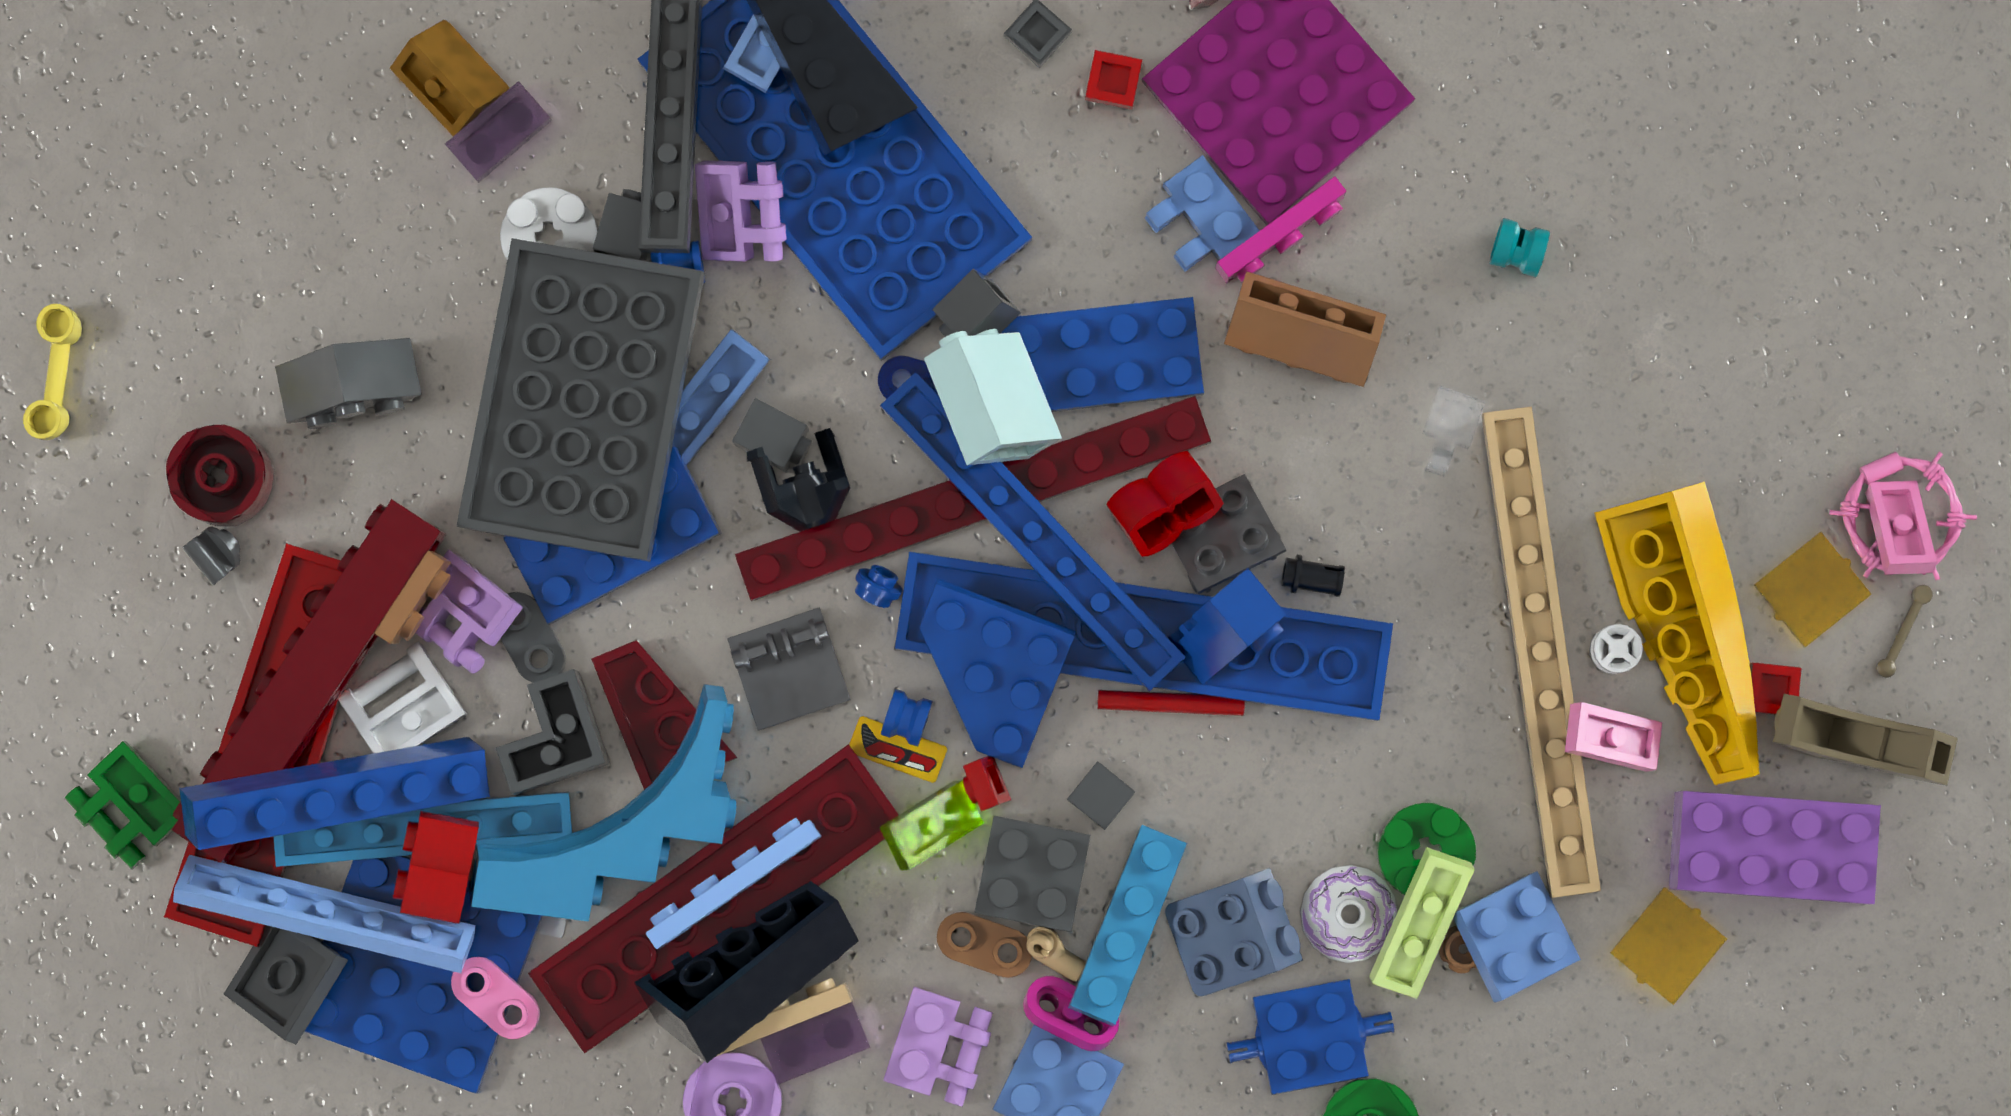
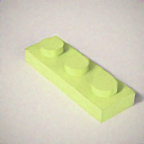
(1421, 923)

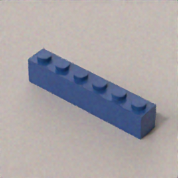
(334, 792)

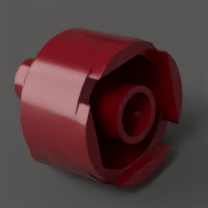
(191, 479)

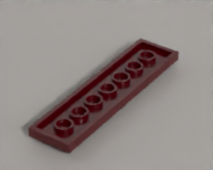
(595, 974)

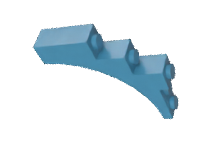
(561, 873)

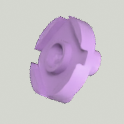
(729, 1070)

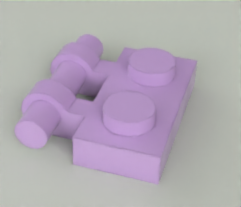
(726, 212)
(477, 604)
(923, 1040)

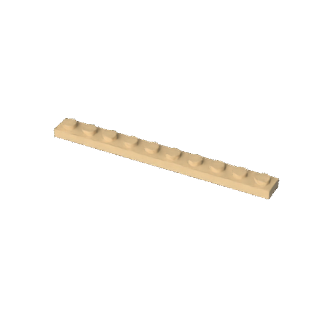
(1540, 650)

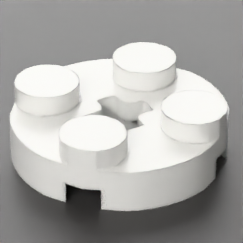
(549, 206)

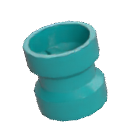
(1519, 247)

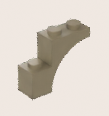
(1864, 740)

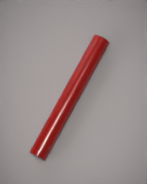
(1169, 703)

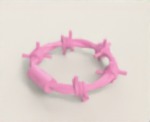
(1887, 466)

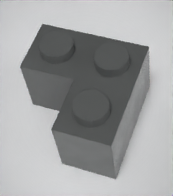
(347, 380)
(568, 738)

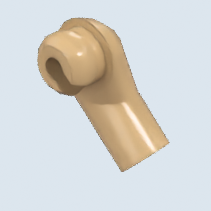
(1048, 949)

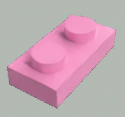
(1901, 527)
(1613, 737)

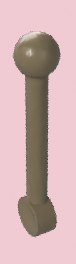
(1921, 595)

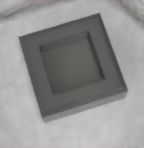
(1037, 32)
(1101, 795)

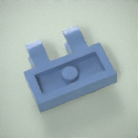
(1209, 209)

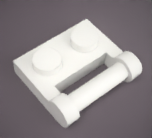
(412, 717)

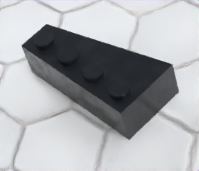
(830, 71)
(749, 971)

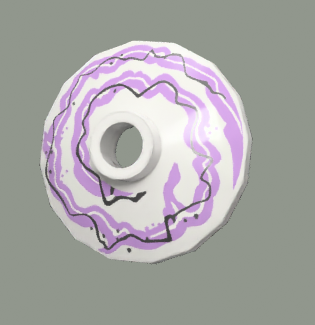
(1323, 908)

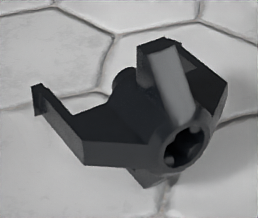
(810, 495)

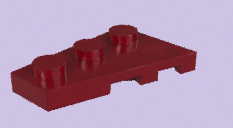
(646, 708)

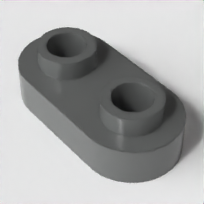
(531, 636)

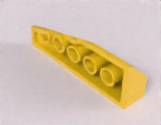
(1685, 603)

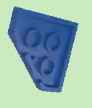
(995, 666)

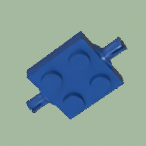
(1310, 1037)

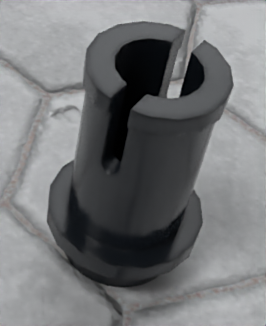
(1312, 576)

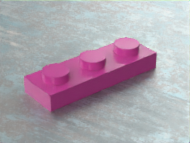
(1283, 231)

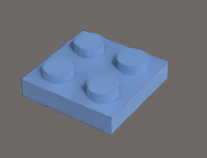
(1515, 936)
(1057, 1079)

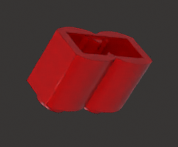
(1165, 503)
(437, 867)

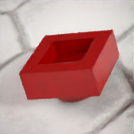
(1113, 79)
(1771, 683)
(985, 783)

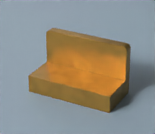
(448, 76)

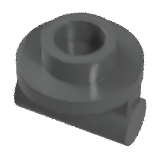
(214, 553)

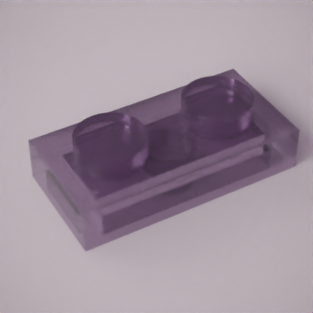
(498, 132)
(815, 1042)

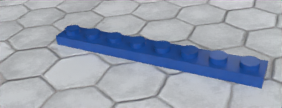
(1036, 537)

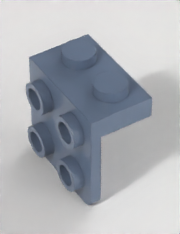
(1233, 933)

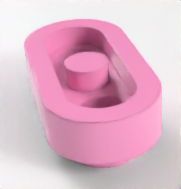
(495, 997)

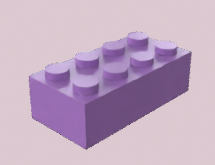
(1774, 847)

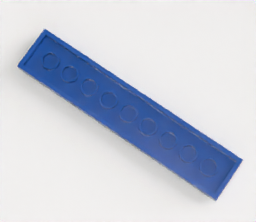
(1312, 665)

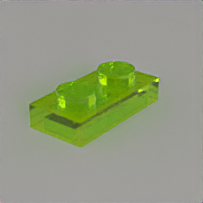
(931, 825)

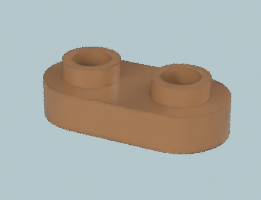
(984, 944)

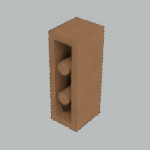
(1305, 329)

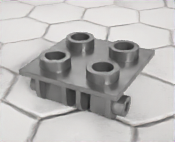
(1230, 540)
(788, 669)

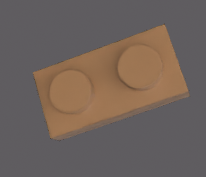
(403, 616)

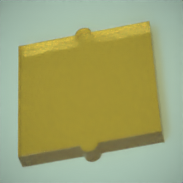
(1812, 589)
(1668, 945)

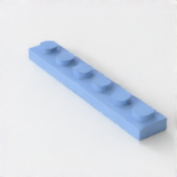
(322, 913)

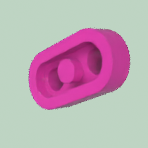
(1064, 1021)

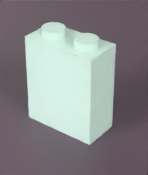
(992, 397)

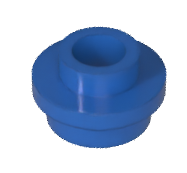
(878, 586)

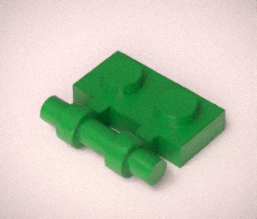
(138, 795)

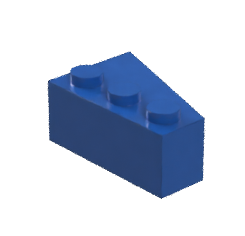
(1228, 624)

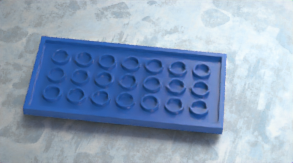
(873, 222)

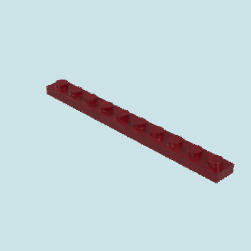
(945, 509)

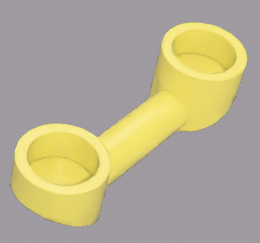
(48, 417)

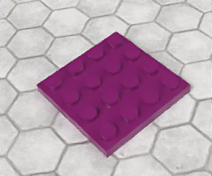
(1277, 96)

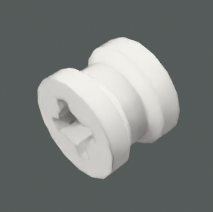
(1622, 643)

